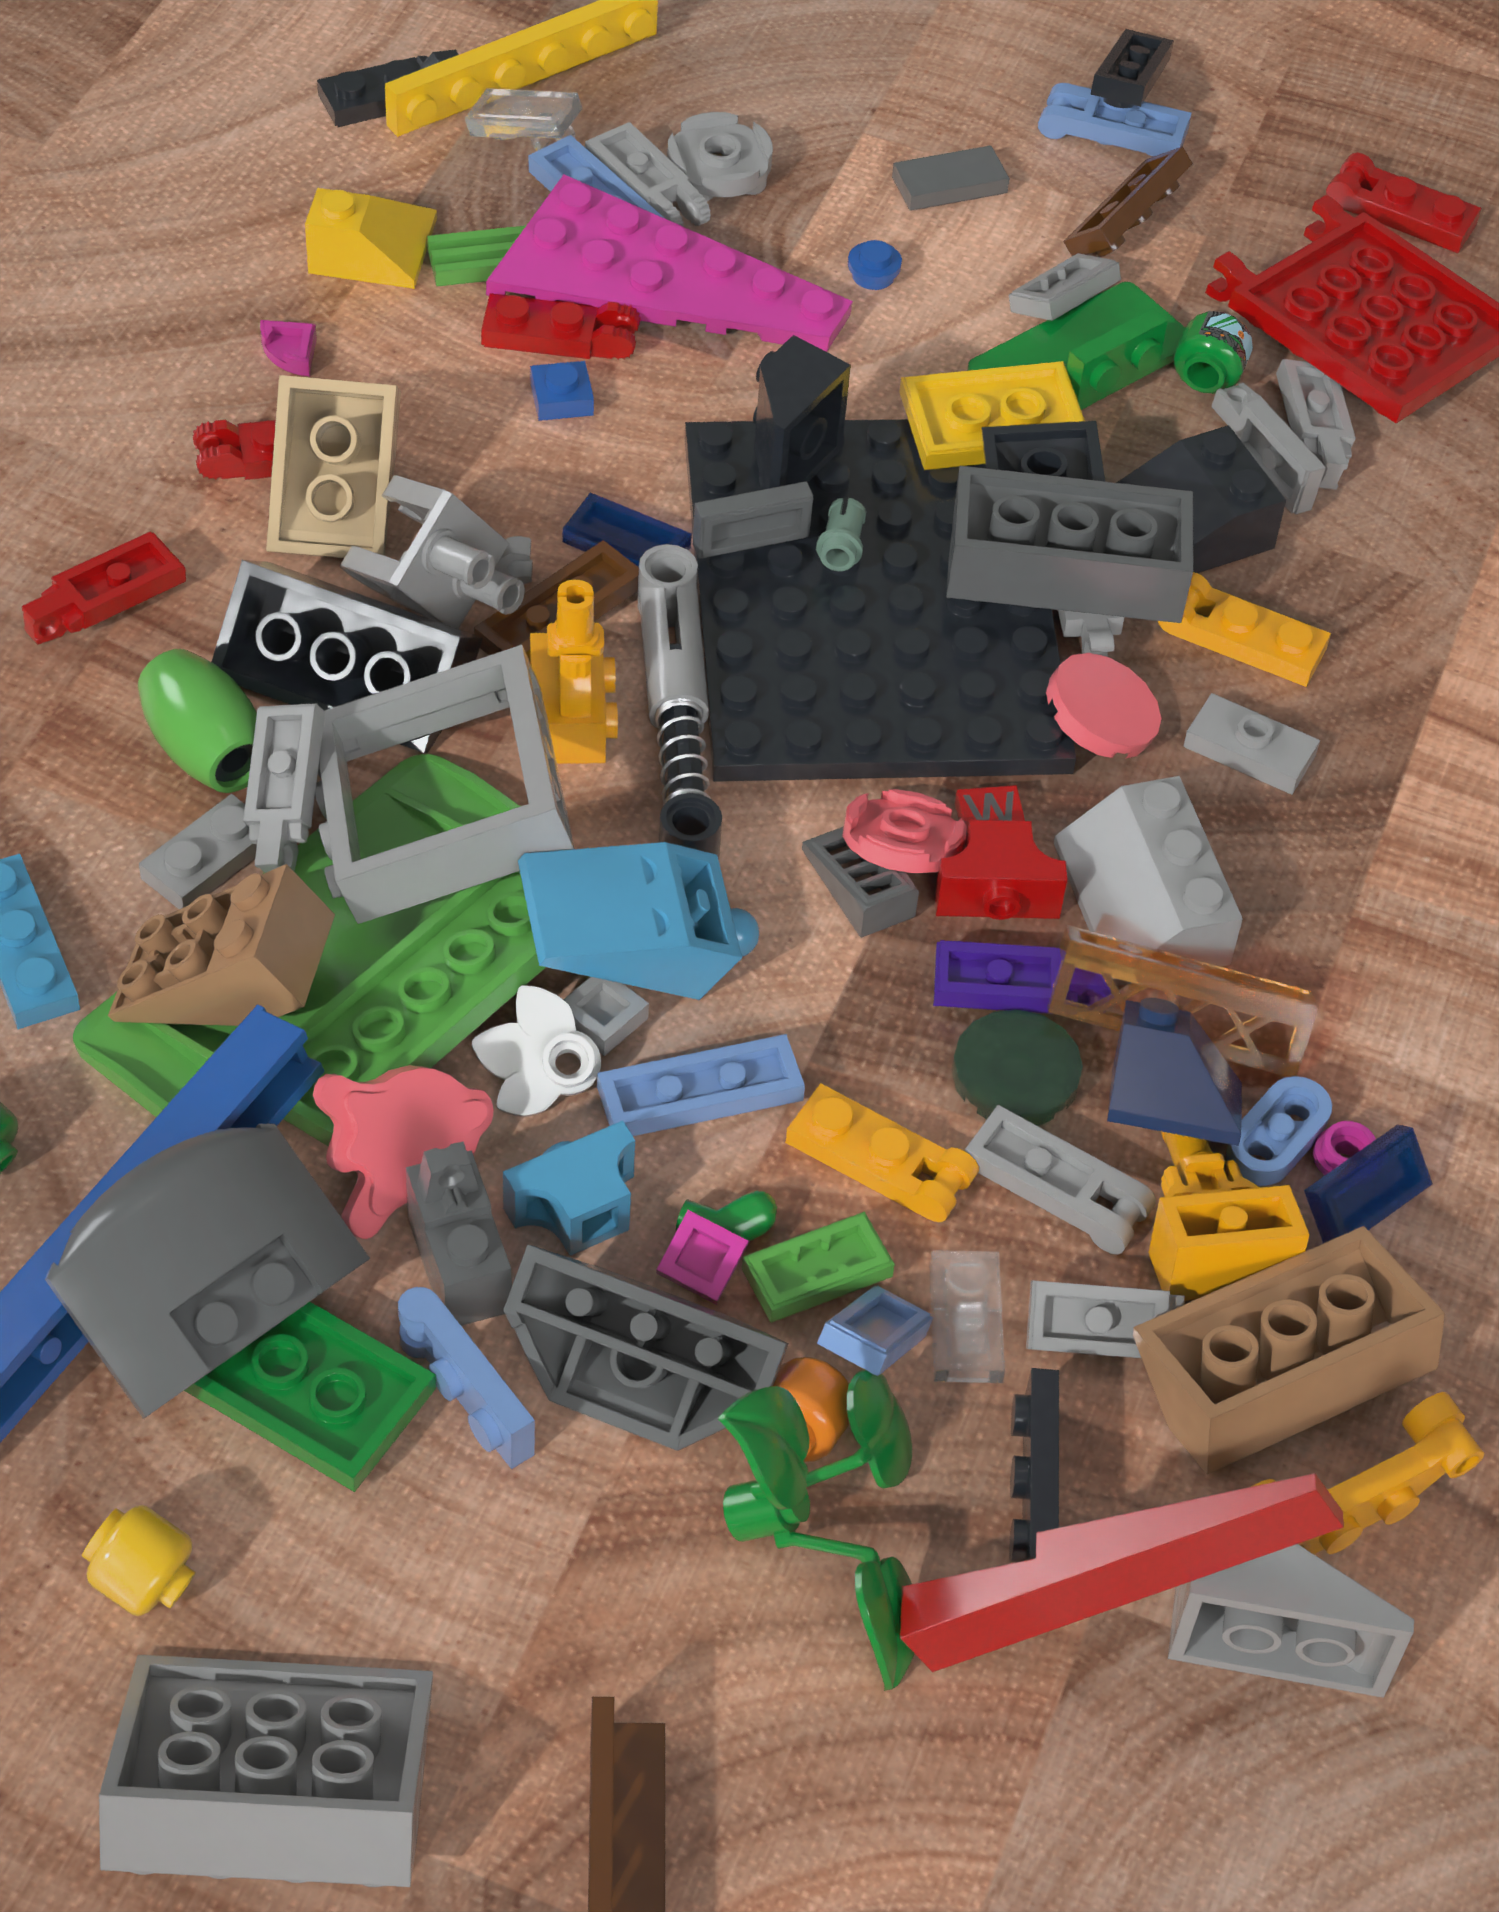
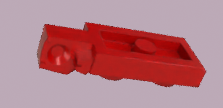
(103, 588)

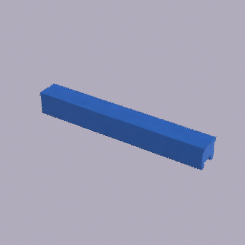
(244, 1083)

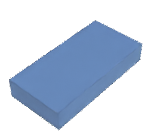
(875, 1330)

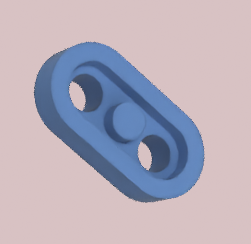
(1274, 1135)

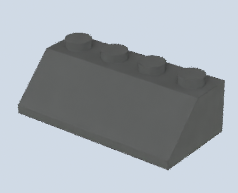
(1071, 544)

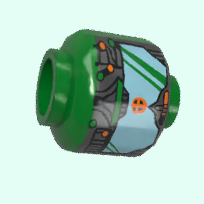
(1213, 352)

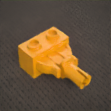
(575, 678)
(1217, 1223)

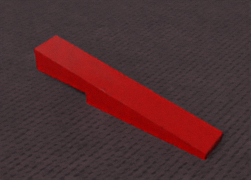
(1108, 1565)

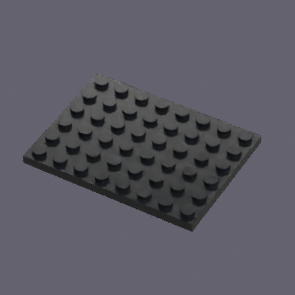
(871, 661)

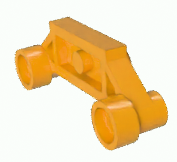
(1393, 1486)

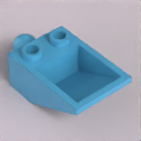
(636, 916)

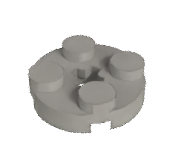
(744, 157)

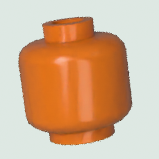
(822, 1399)

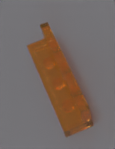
(1190, 979)

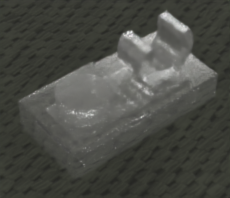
(524, 114)
(967, 1316)

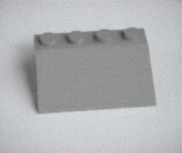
(267, 1771)

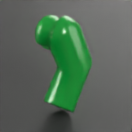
(746, 1216)

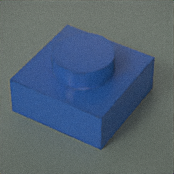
(561, 390)

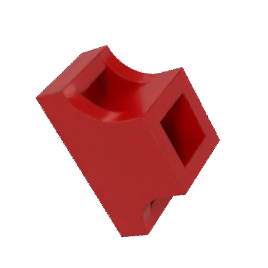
(1000, 875)

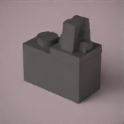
(458, 1234)

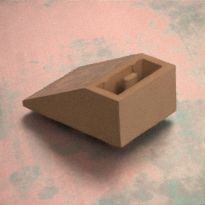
(227, 955)

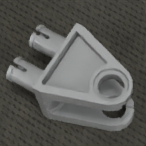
(447, 562)

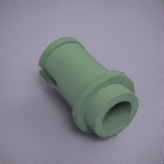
(841, 542)

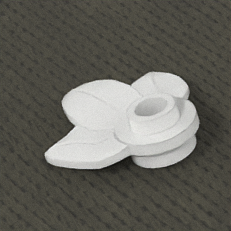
(527, 1053)

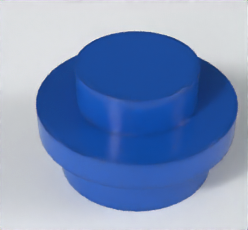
(874, 264)

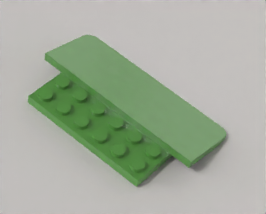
(384, 987)

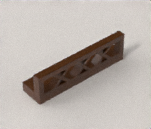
(626, 1813)

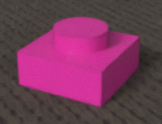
(702, 1257)

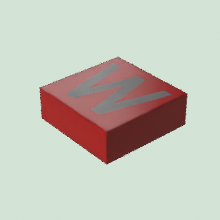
(989, 804)

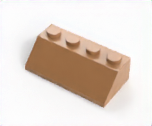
(1289, 1348)

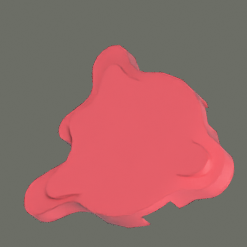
(388, 1126)

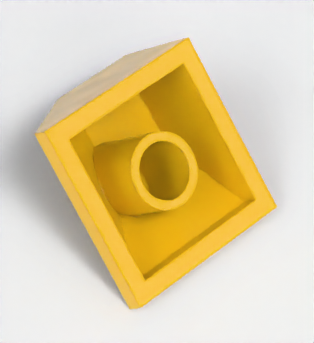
(367, 238)

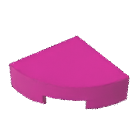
(289, 345)

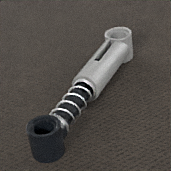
(677, 695)

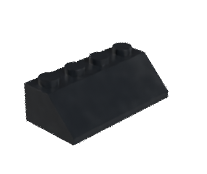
(327, 643)

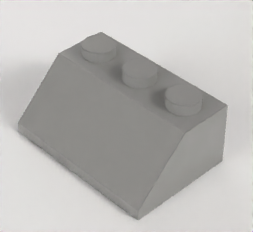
(1151, 873)

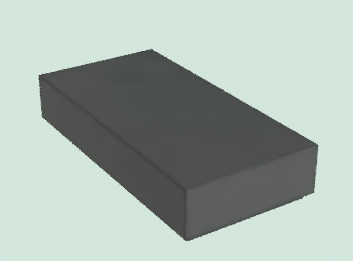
(950, 177)
(752, 519)

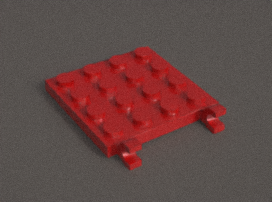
(1367, 311)

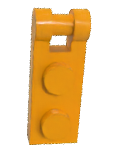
(1249, 633)
(881, 1153)

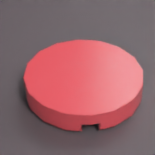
(1104, 705)
(903, 831)

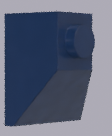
(1172, 1076)

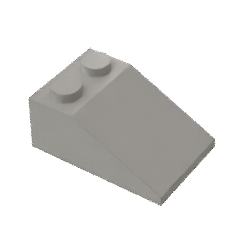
(1292, 1623)

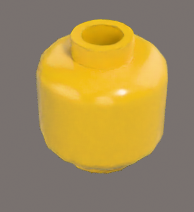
(139, 1560)

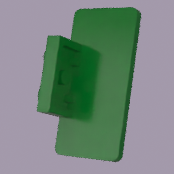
(1101, 341)

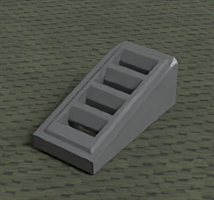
(866, 913)

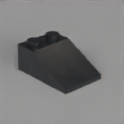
(1233, 498)

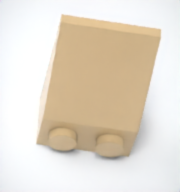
(332, 466)

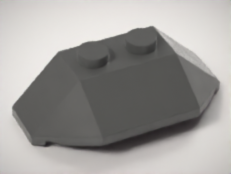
(634, 1349)

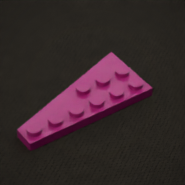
(606, 250)

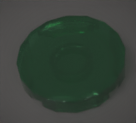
(1018, 1064)

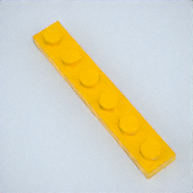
(516, 61)

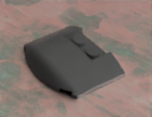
(199, 1258)

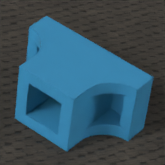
(575, 1188)

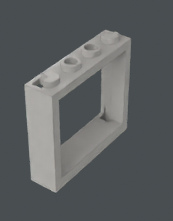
(463, 854)

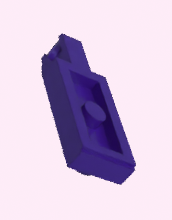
(1006, 977)

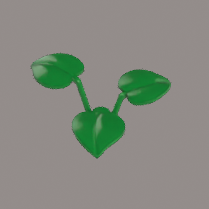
(775, 1444)

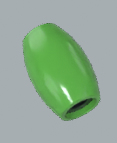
(199, 718)

